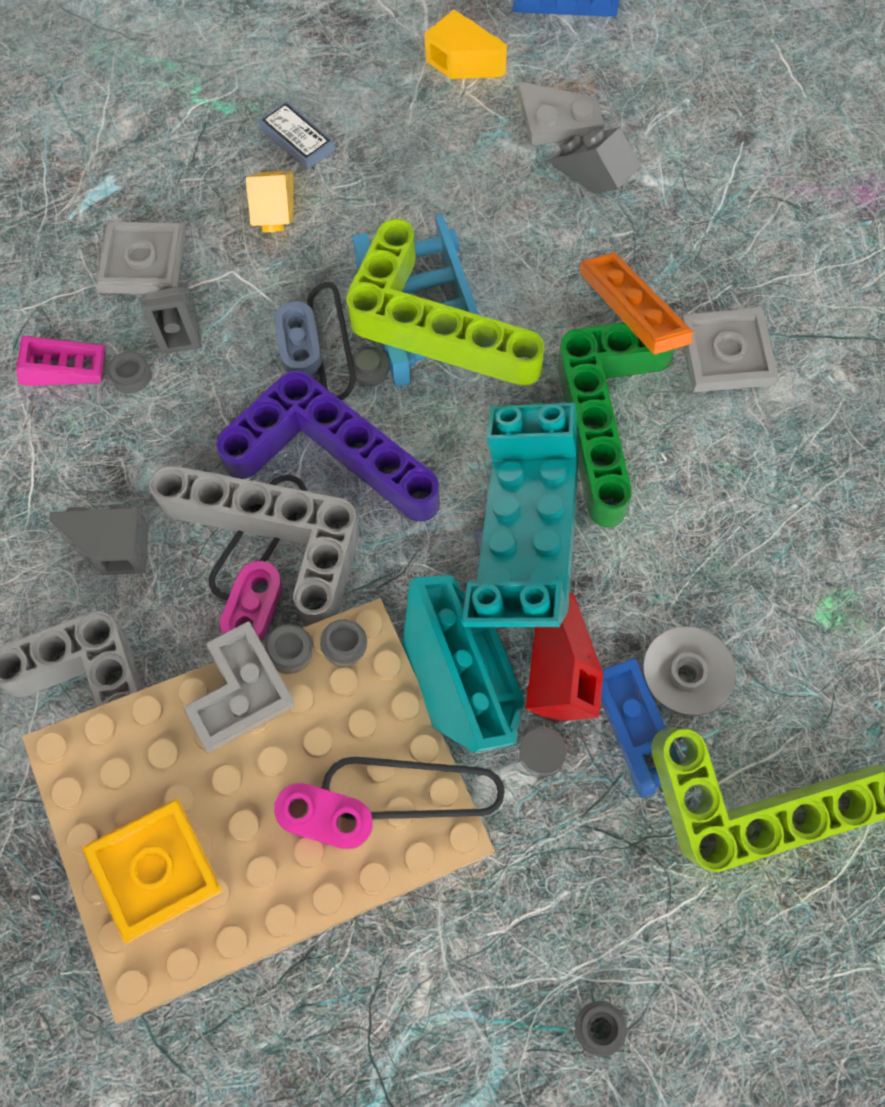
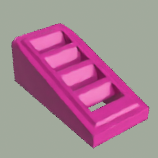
(46, 374)

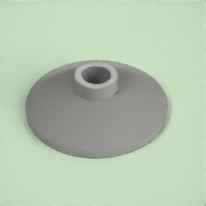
(702, 656)

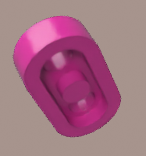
(248, 605)
(323, 816)

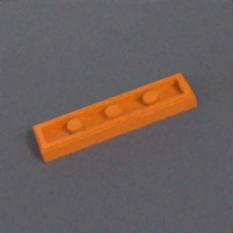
(636, 303)

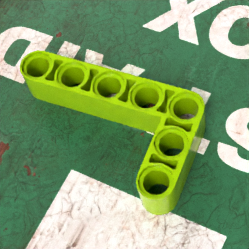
(379, 291)
(774, 813)

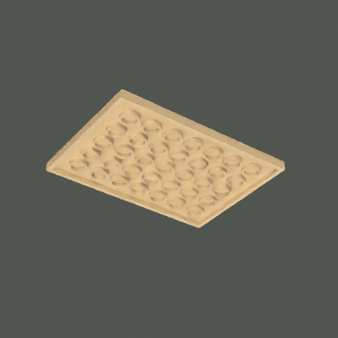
(275, 884)

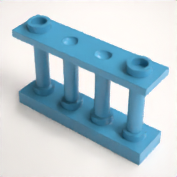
(448, 245)

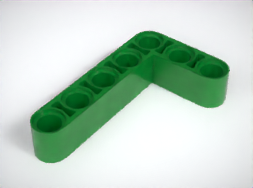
(596, 408)

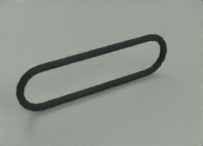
(346, 393)
(238, 535)

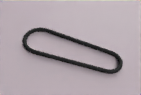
(424, 766)

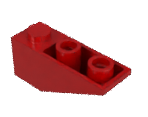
(565, 671)

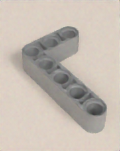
(272, 522)
(80, 657)

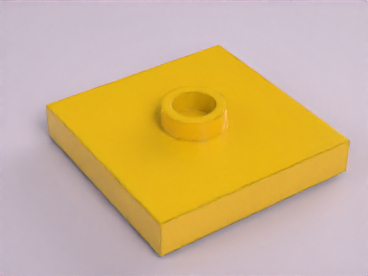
(151, 870)

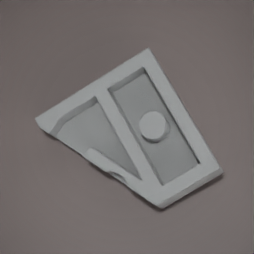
(556, 113)

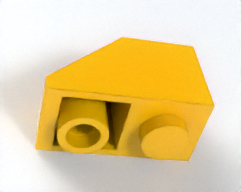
(464, 49)

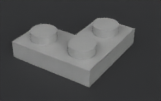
(251, 694)

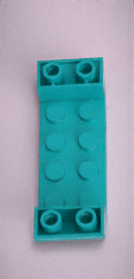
(527, 519)

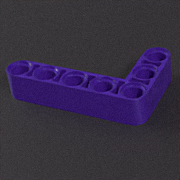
(336, 437)

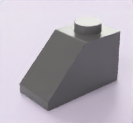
(172, 319)

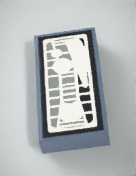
(297, 135)

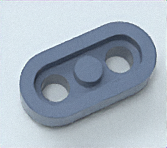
(298, 342)

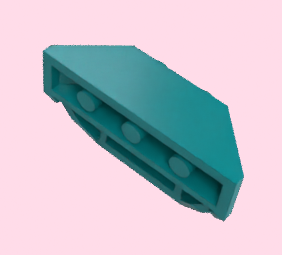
(460, 668)

